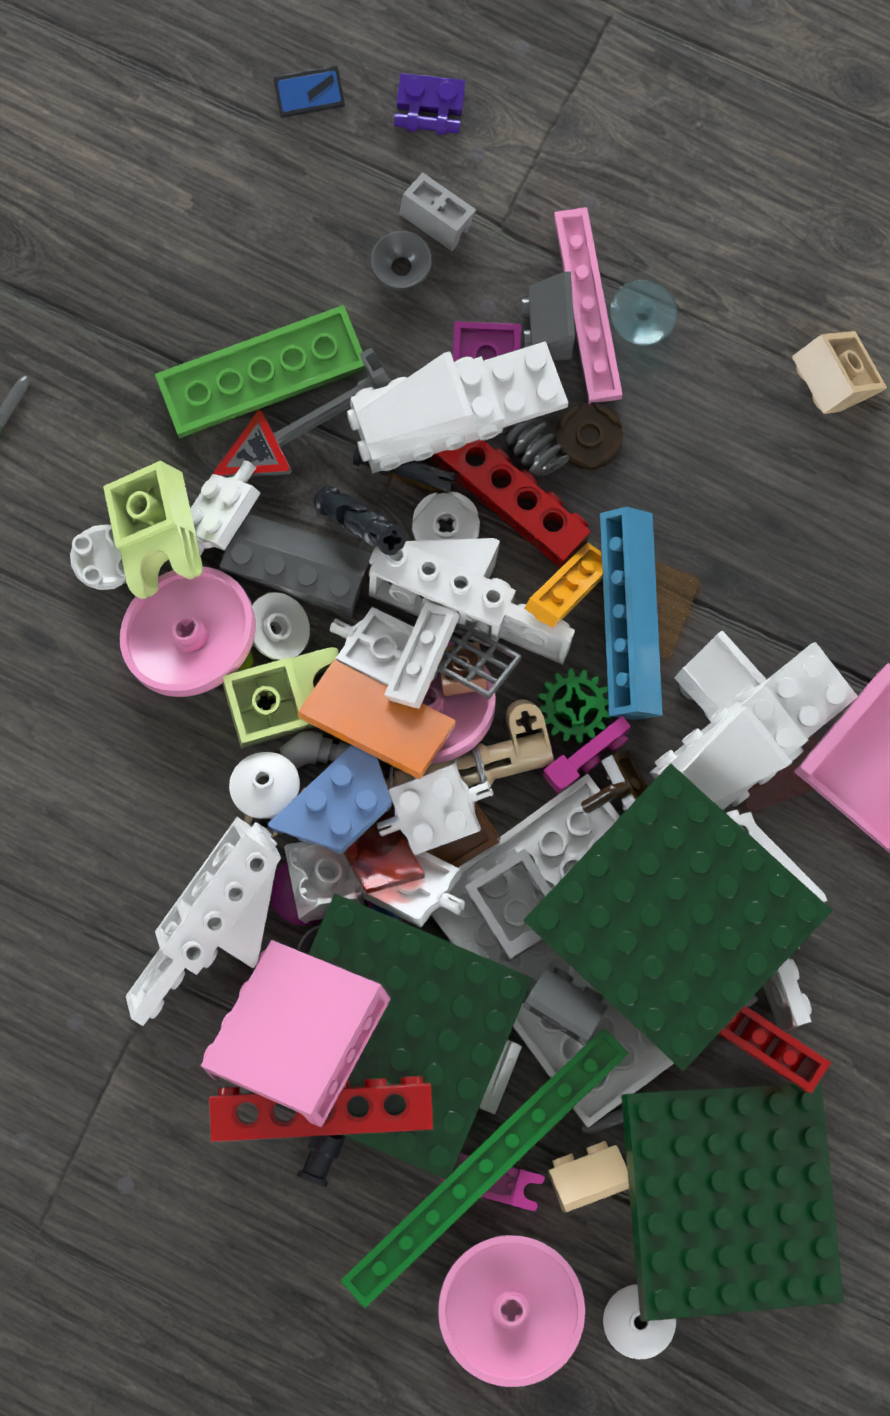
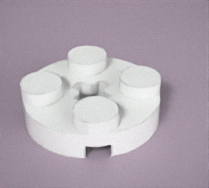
(445, 506)

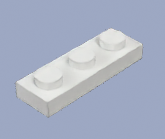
(422, 655)

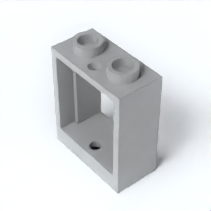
(482, 878)

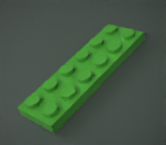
(261, 371)

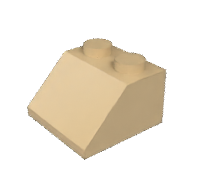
(838, 371)
(589, 1177)

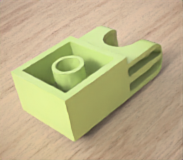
(152, 525)
(285, 682)

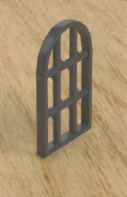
(483, 658)

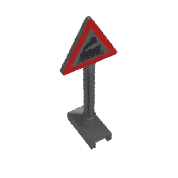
(264, 448)

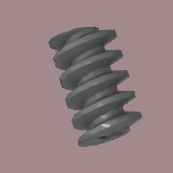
(534, 447)

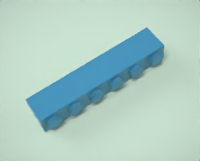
(631, 614)

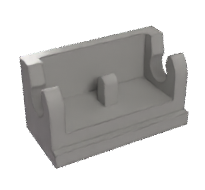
(436, 211)

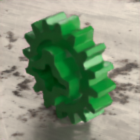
(560, 708)

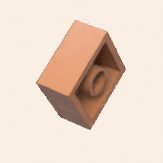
(453, 687)

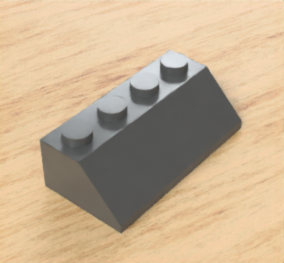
(297, 565)

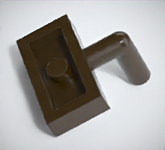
(625, 782)

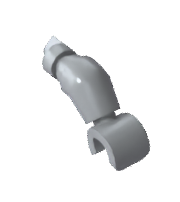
(310, 748)

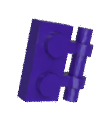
(432, 96)

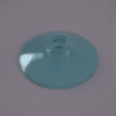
(646, 298)

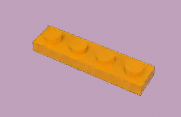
(567, 586)

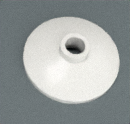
(290, 625)
(267, 799)
(622, 1333)

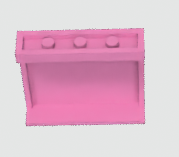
(854, 761)
(296, 1031)

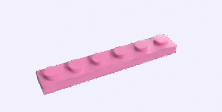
(589, 306)

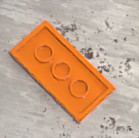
(361, 715)

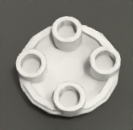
(97, 559)

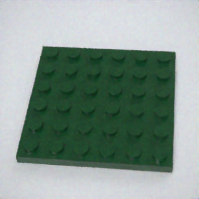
(677, 916)
(442, 1023)
(731, 1200)

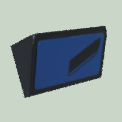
(309, 91)

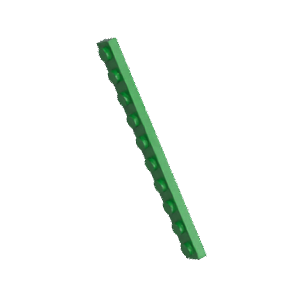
(484, 1167)

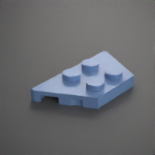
(337, 803)

